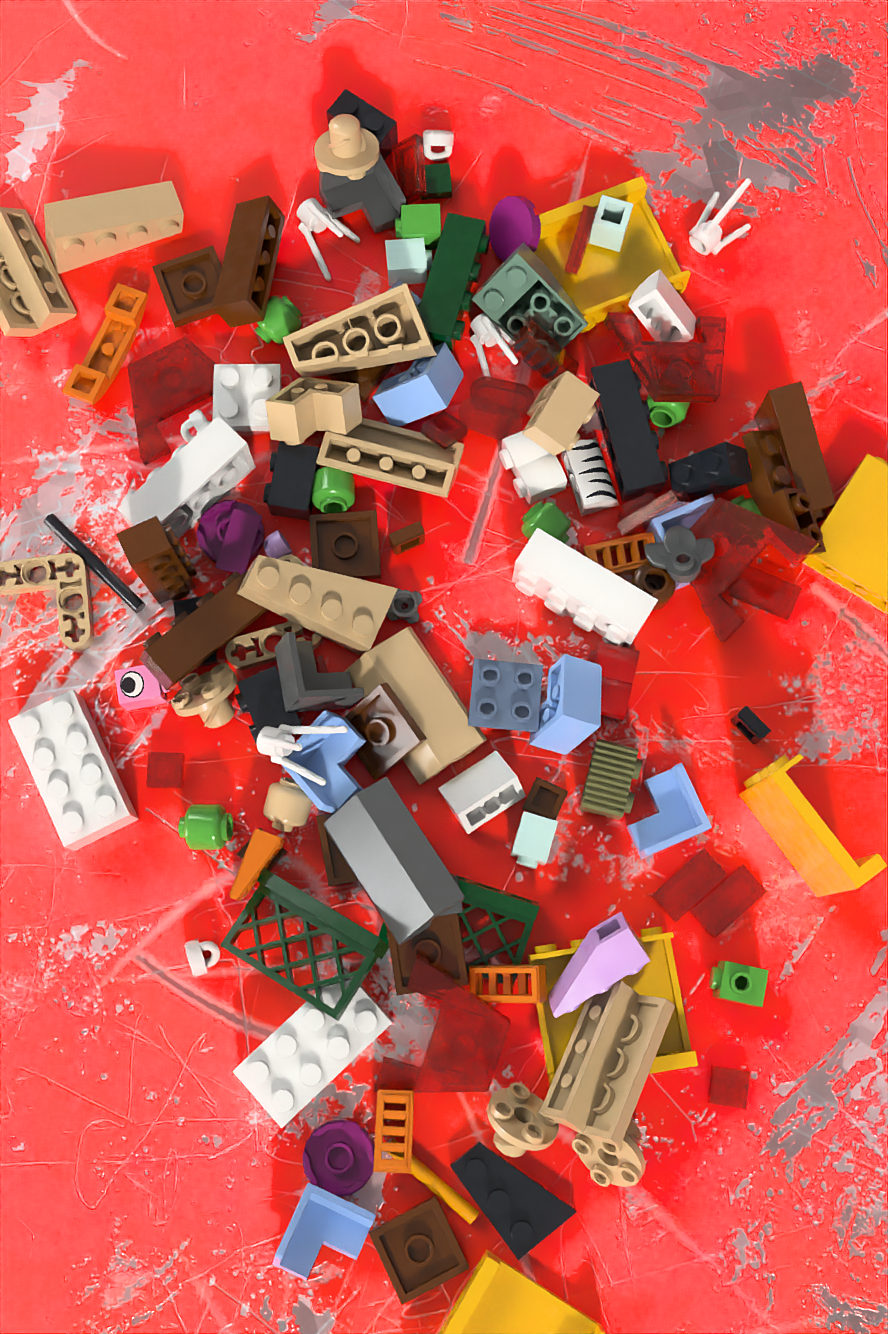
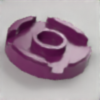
(512, 224)
(214, 527)
(339, 1157)

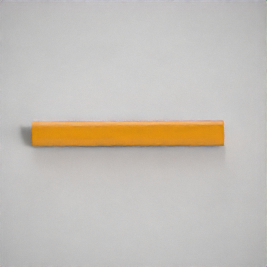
(439, 1187)

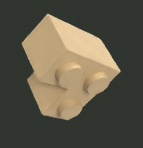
(311, 407)
(560, 413)

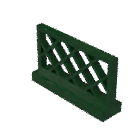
(499, 902)
(322, 917)

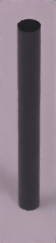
(94, 563)

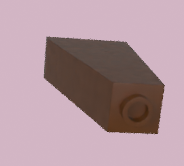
(789, 416)

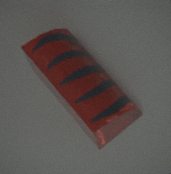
(542, 352)

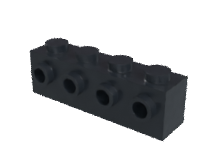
(627, 431)

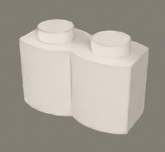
(535, 469)

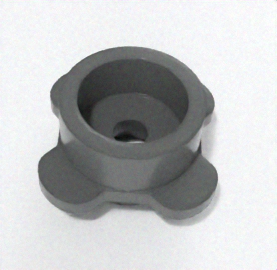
(410, 614)

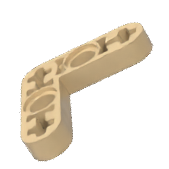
(64, 586)
(252, 659)

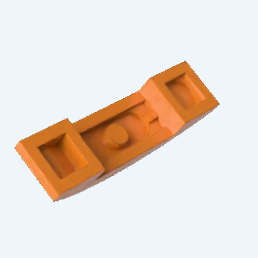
(110, 346)

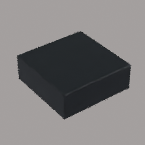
(750, 725)

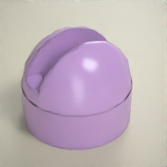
(276, 545)

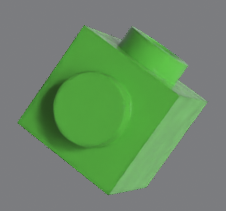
(420, 222)
(739, 983)

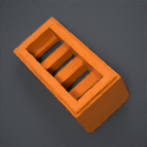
(619, 545)
(259, 854)
(538, 981)
(393, 1097)

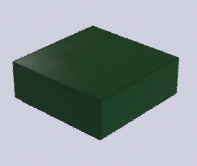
(438, 181)

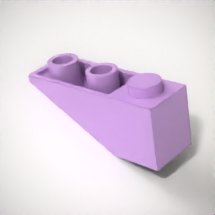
(602, 959)

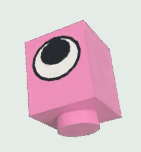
(138, 688)

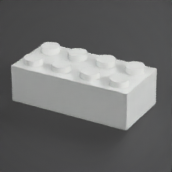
(191, 480)
(581, 589)
(73, 770)
(310, 1052)

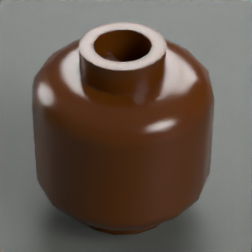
(655, 583)

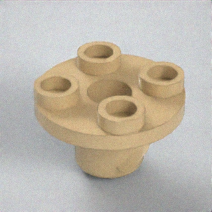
(346, 148)
(207, 696)
(518, 1122)
(612, 1163)

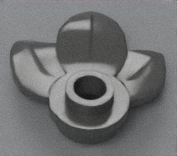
(680, 553)

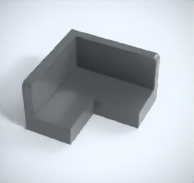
(374, 194)
(304, 687)

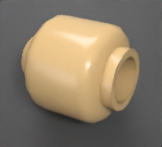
(286, 805)

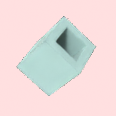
(610, 223)
(407, 261)
(533, 840)

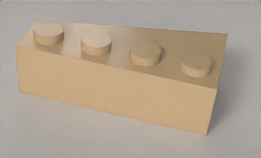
(110, 223)
(363, 336)
(322, 601)

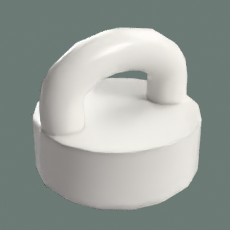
(438, 138)
(196, 419)
(195, 957)

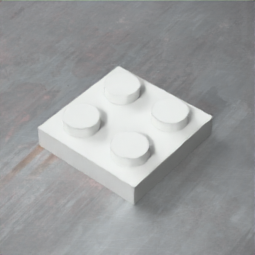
(242, 394)

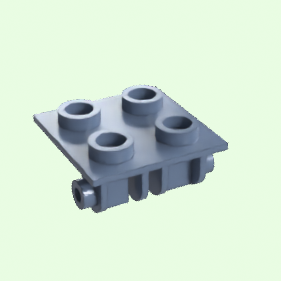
(505, 695)

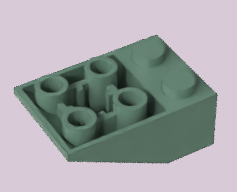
(525, 291)

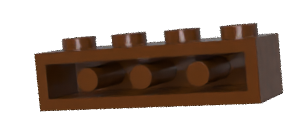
(249, 262)
(158, 559)
(200, 633)

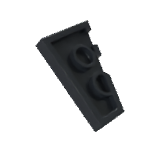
(511, 1200)

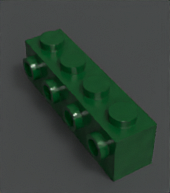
(452, 277)

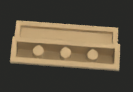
(29, 285)
(393, 457)
(425, 695)
(607, 1062)

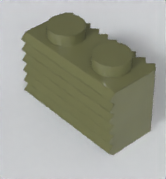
(610, 779)

